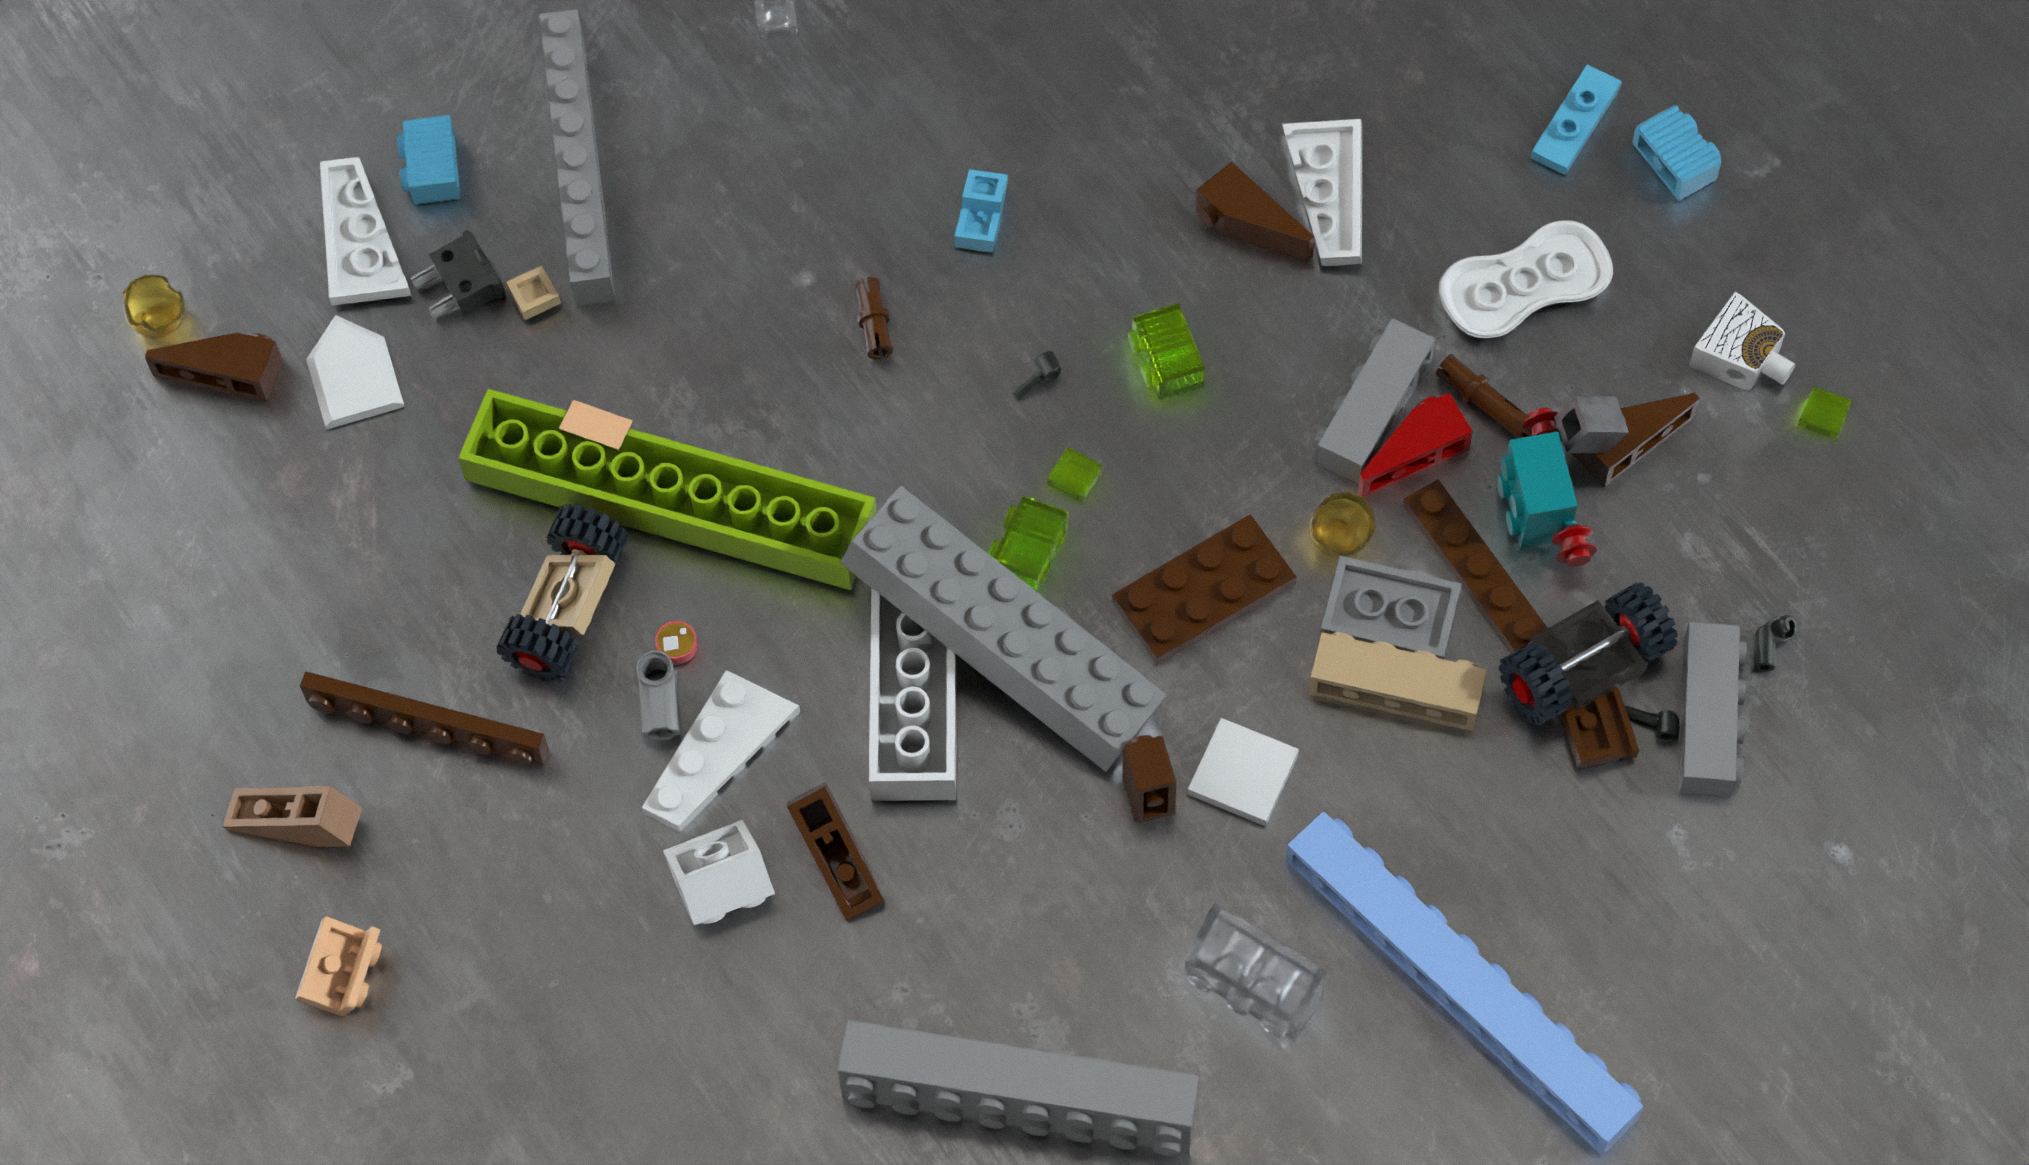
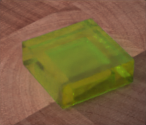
(1824, 412)
(1075, 474)

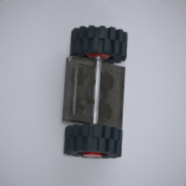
(1588, 654)

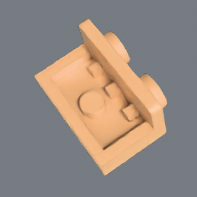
(338, 967)

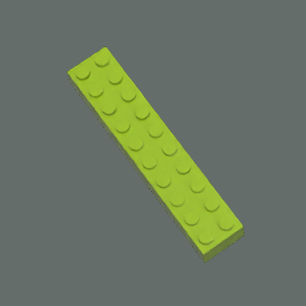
(668, 489)

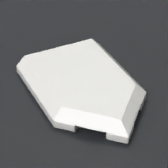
(352, 374)

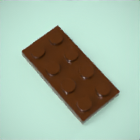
(1203, 589)

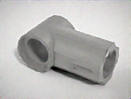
(657, 697)

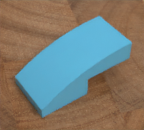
(981, 210)

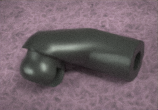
(1769, 638)

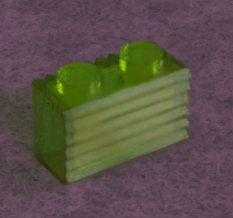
(1167, 351)
(1031, 539)

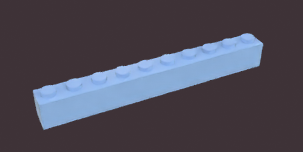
(1464, 982)

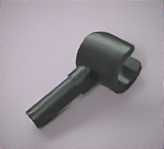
(1048, 372)
(1665, 721)

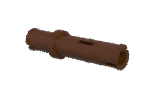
(1478, 391)

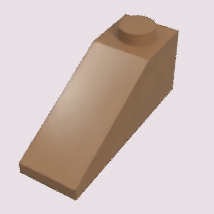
(294, 814)

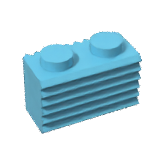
(1677, 152)
(430, 159)

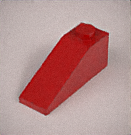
(1424, 439)

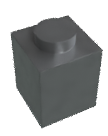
(1591, 424)

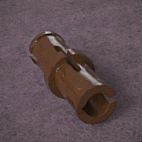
(873, 318)

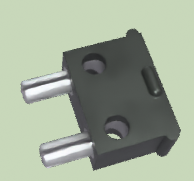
(465, 274)

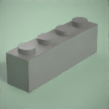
(1375, 399)
(1711, 709)

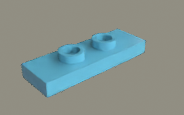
(1576, 119)

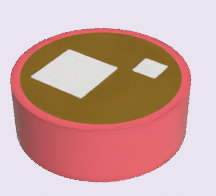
(677, 641)

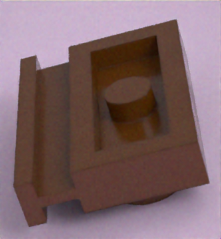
(1600, 731)

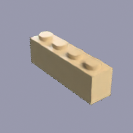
(1397, 680)

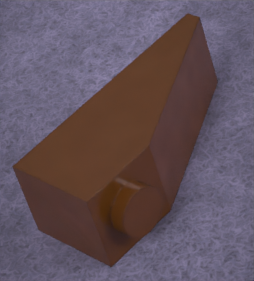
(1249, 214)
(223, 363)
(1648, 427)
(835, 850)

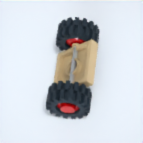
(563, 593)

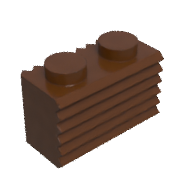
(1149, 778)

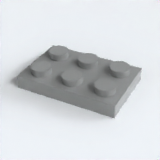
(1391, 606)

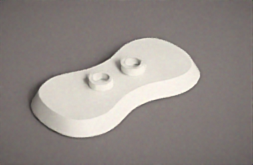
(1499, 291)

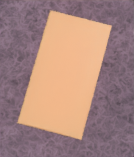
(595, 424)

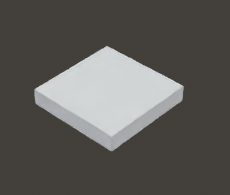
(1243, 772)

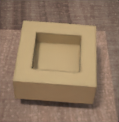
(533, 292)

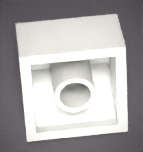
(719, 873)

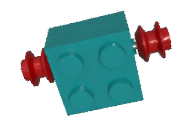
(1542, 492)

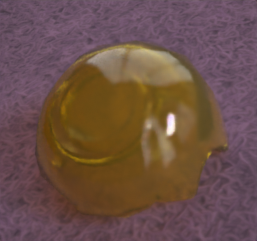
(153, 306)
(1342, 525)

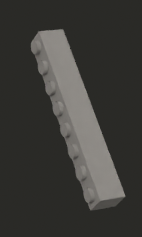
(576, 158)

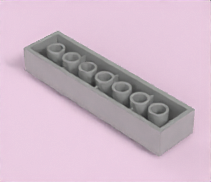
(1002, 627)
(1018, 1088)

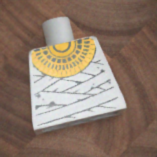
(1742, 346)

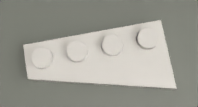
(1330, 181)
(357, 244)
(719, 743)

